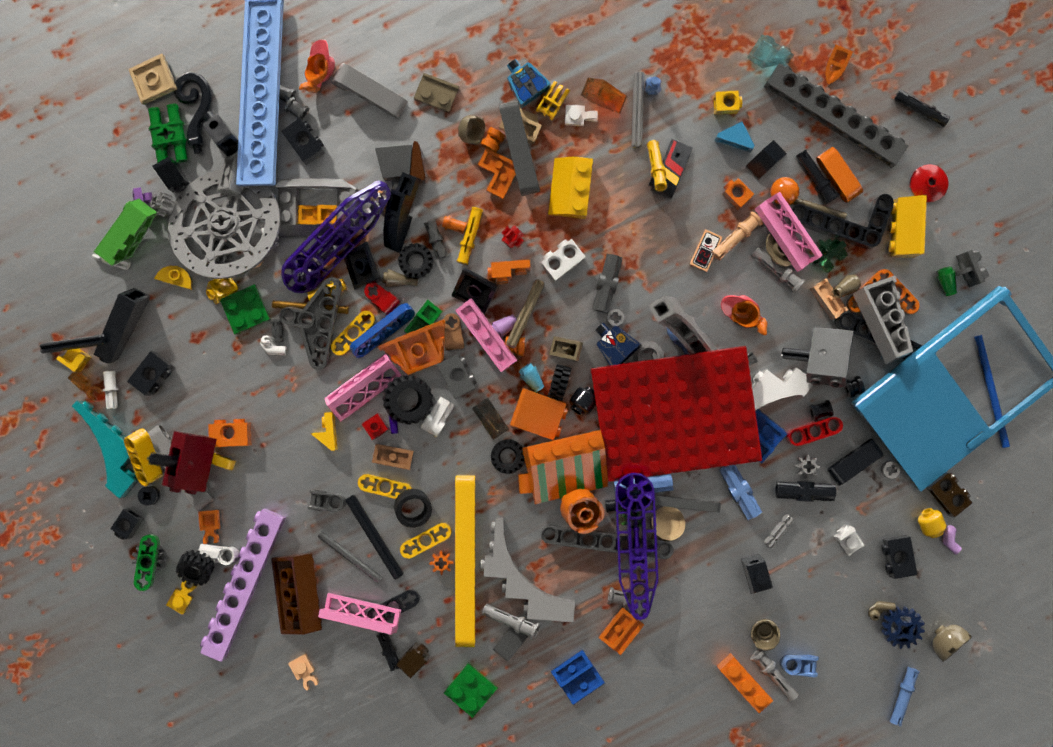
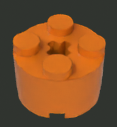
(581, 511)

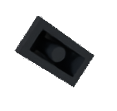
(171, 174)

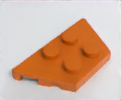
(418, 348)

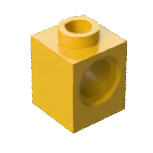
(719, 106)

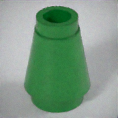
(947, 280)

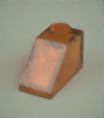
(603, 94)

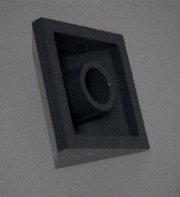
(362, 266)
(476, 287)

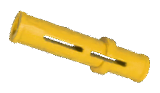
(657, 170)
(466, 245)

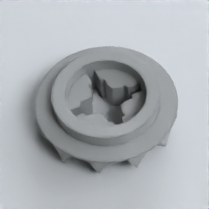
(645, 348)

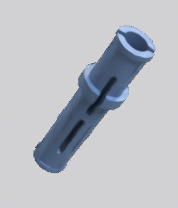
(903, 699)

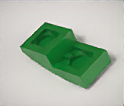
(425, 316)

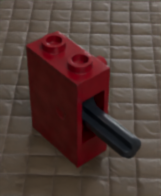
(187, 462)

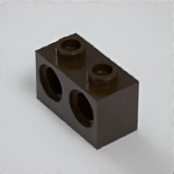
(946, 497)
(414, 659)

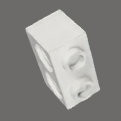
(566, 264)

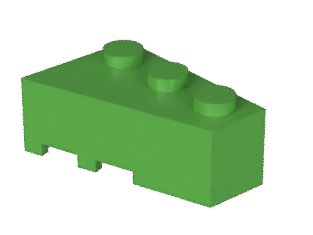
(126, 232)

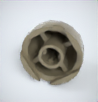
(949, 640)

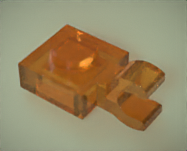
(81, 381)

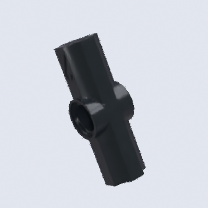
(805, 491)

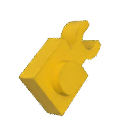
(181, 598)

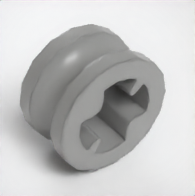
(619, 313)
(892, 475)

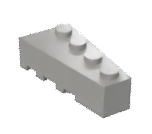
(884, 318)

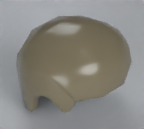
(471, 129)
(765, 634)

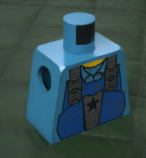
(526, 82)

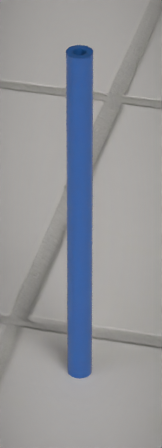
(991, 388)

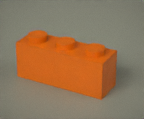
(744, 683)

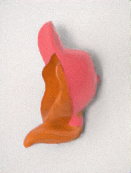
(319, 67)
(744, 312)

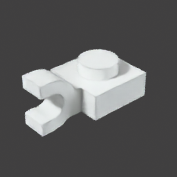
(576, 115)

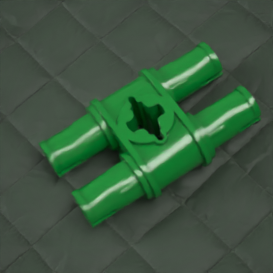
(159, 131)

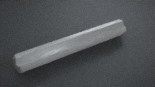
(637, 116)

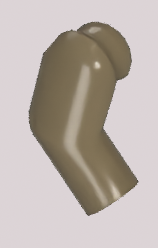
(878, 608)

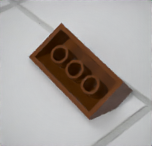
(296, 594)

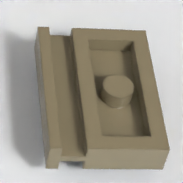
(436, 93)

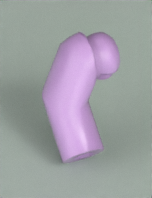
(949, 539)

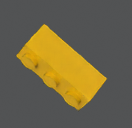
(570, 187)
(908, 227)

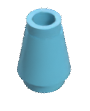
(531, 377)

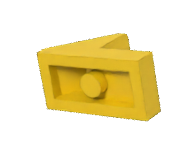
(329, 437)

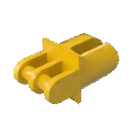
(552, 101)

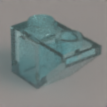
(769, 53)

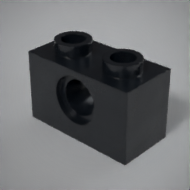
(295, 133)
(140, 377)
(906, 566)

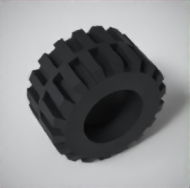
(422, 406)

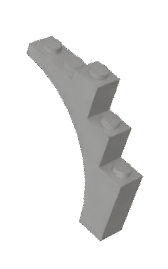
(671, 314)
(540, 604)

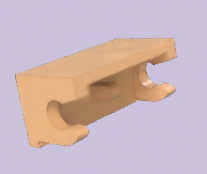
(832, 306)

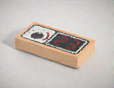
(703, 254)

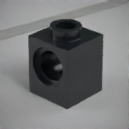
(134, 520)

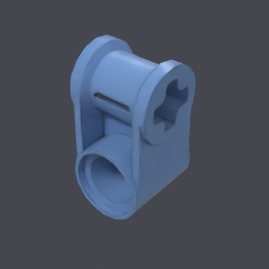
(803, 665)

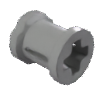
(617, 597)

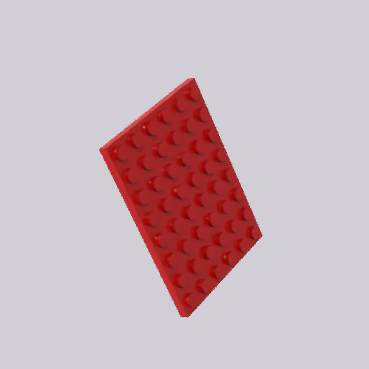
(677, 413)

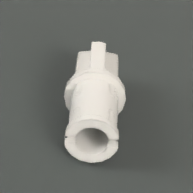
(110, 390)

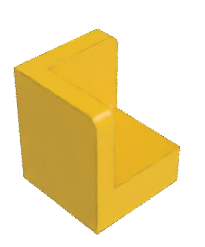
(75, 359)

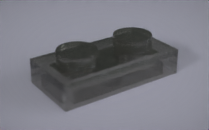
(490, 418)

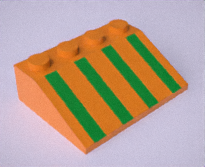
(566, 466)

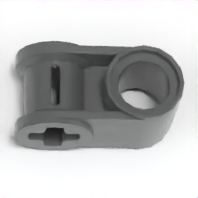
(322, 501)

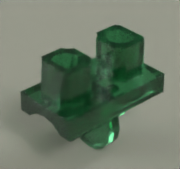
(829, 250)

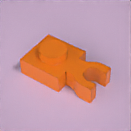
(209, 521)

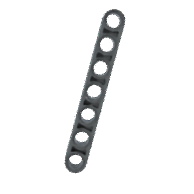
(597, 541)

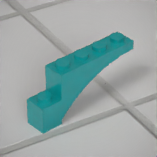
(111, 441)

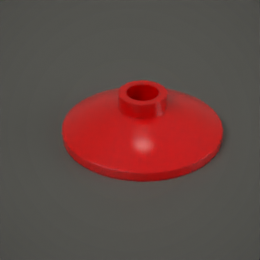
(920, 185)

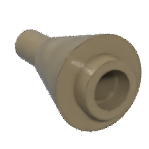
(394, 278)

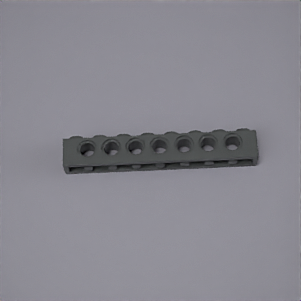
(839, 125)

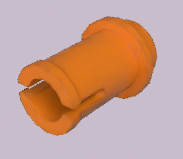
(453, 224)

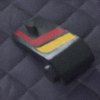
(674, 163)

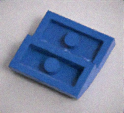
(769, 434)
(578, 677)

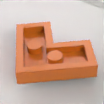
(501, 168)

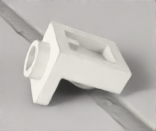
(848, 539)

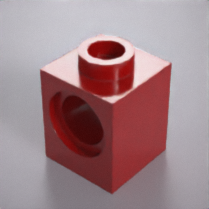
(375, 426)

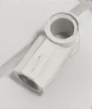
(436, 420)
(217, 553)

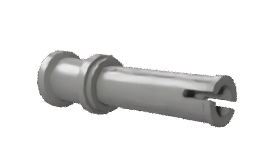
(785, 275)
(519, 624)
(769, 668)

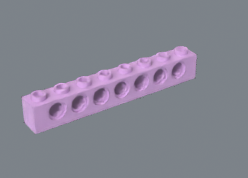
(210, 646)

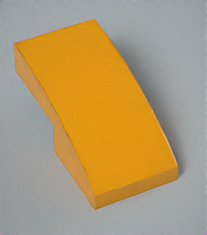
(315, 214)

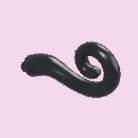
(194, 133)

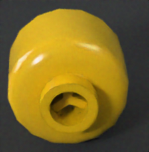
(932, 523)

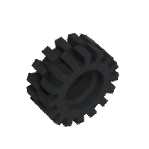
(415, 249)
(559, 382)
(496, 459)
(193, 575)

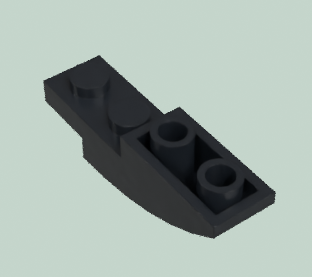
(397, 212)

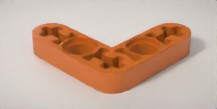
(904, 291)

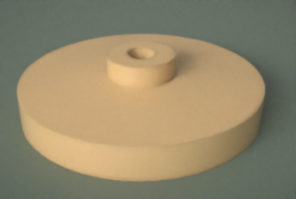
(669, 523)

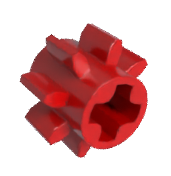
(512, 237)

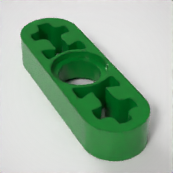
(144, 547)

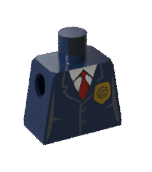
(616, 344)

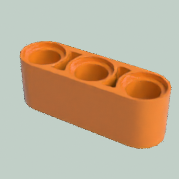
(839, 174)

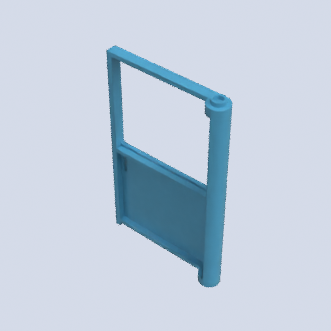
(924, 411)

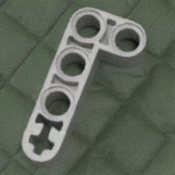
(369, 90)

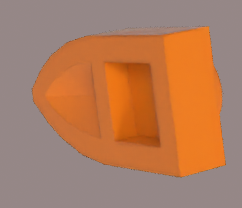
(837, 63)

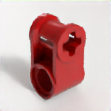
(384, 300)

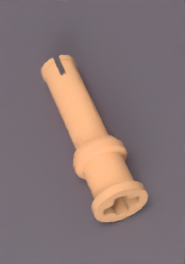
(743, 230)

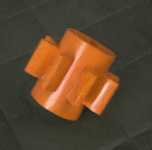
(445, 558)

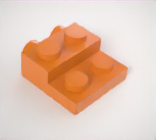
(501, 271)

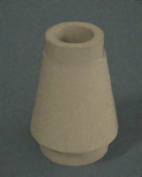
(847, 286)

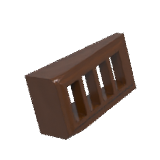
(417, 167)

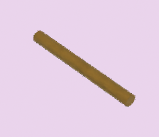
(283, 304)

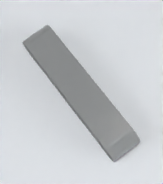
(161, 443)

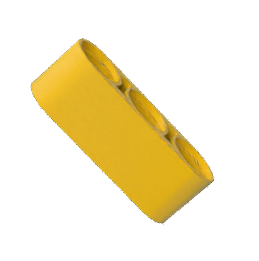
(139, 448)

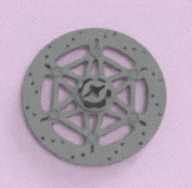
(225, 226)

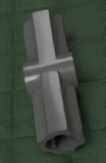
(607, 283)

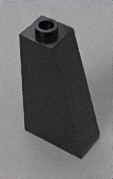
(121, 323)

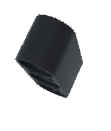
(855, 462)

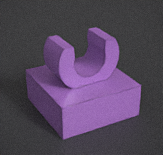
(137, 194)

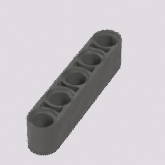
(519, 148)

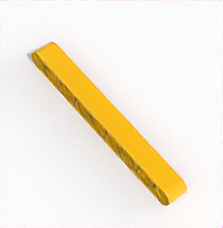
(465, 561)

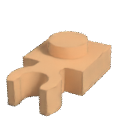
(303, 668)

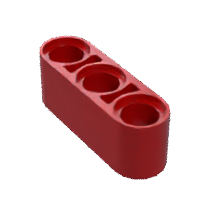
(823, 431)

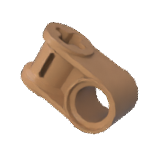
(454, 335)

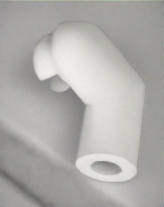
(270, 347)

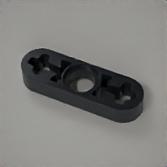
(404, 595)

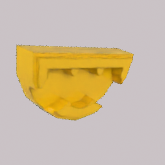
(175, 275)

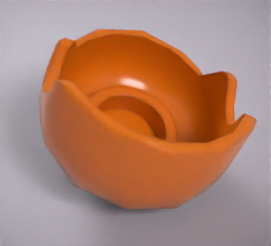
(788, 189)

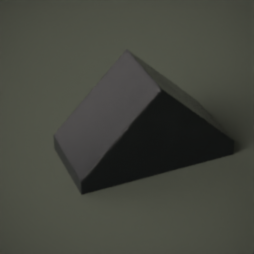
(766, 159)

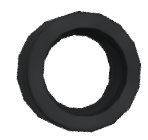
(418, 520)

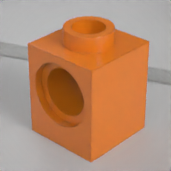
(737, 202)

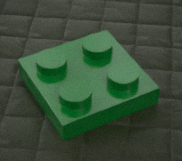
(245, 309)
(470, 690)

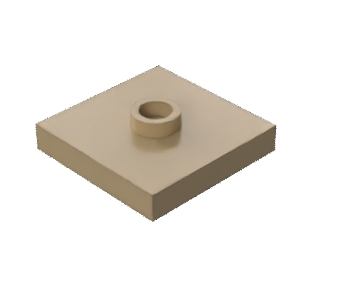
(152, 79)

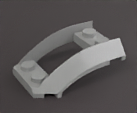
(289, 200)

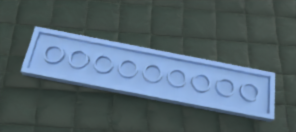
(260, 93)

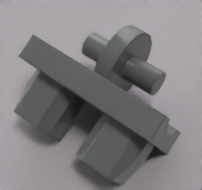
(970, 269)

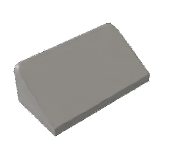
(228, 176)

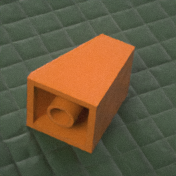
(539, 414)

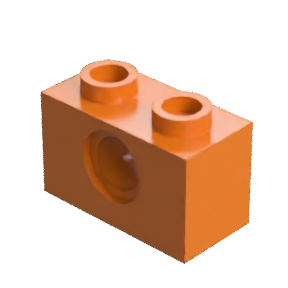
(241, 435)

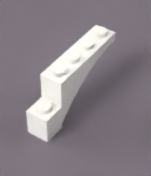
(770, 388)

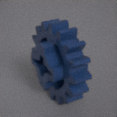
(910, 622)

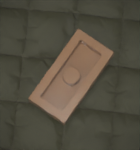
(393, 456)

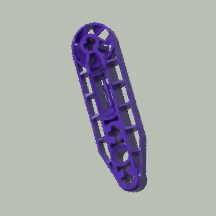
(341, 232)
(637, 556)

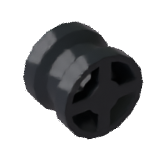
(854, 387)
(152, 493)

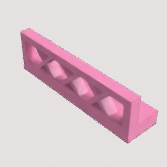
(785, 233)
(486, 335)
(356, 385)
(360, 621)

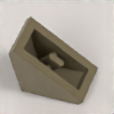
(566, 348)

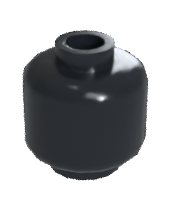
(583, 401)

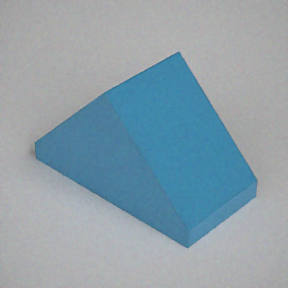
(736, 137)

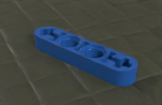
(399, 317)

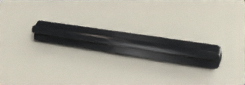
(374, 537)

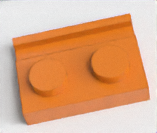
(621, 631)

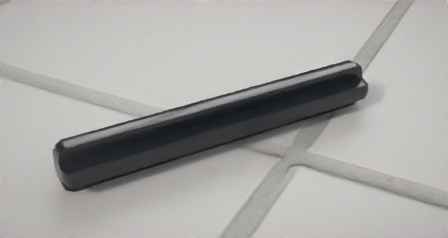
(73, 344)

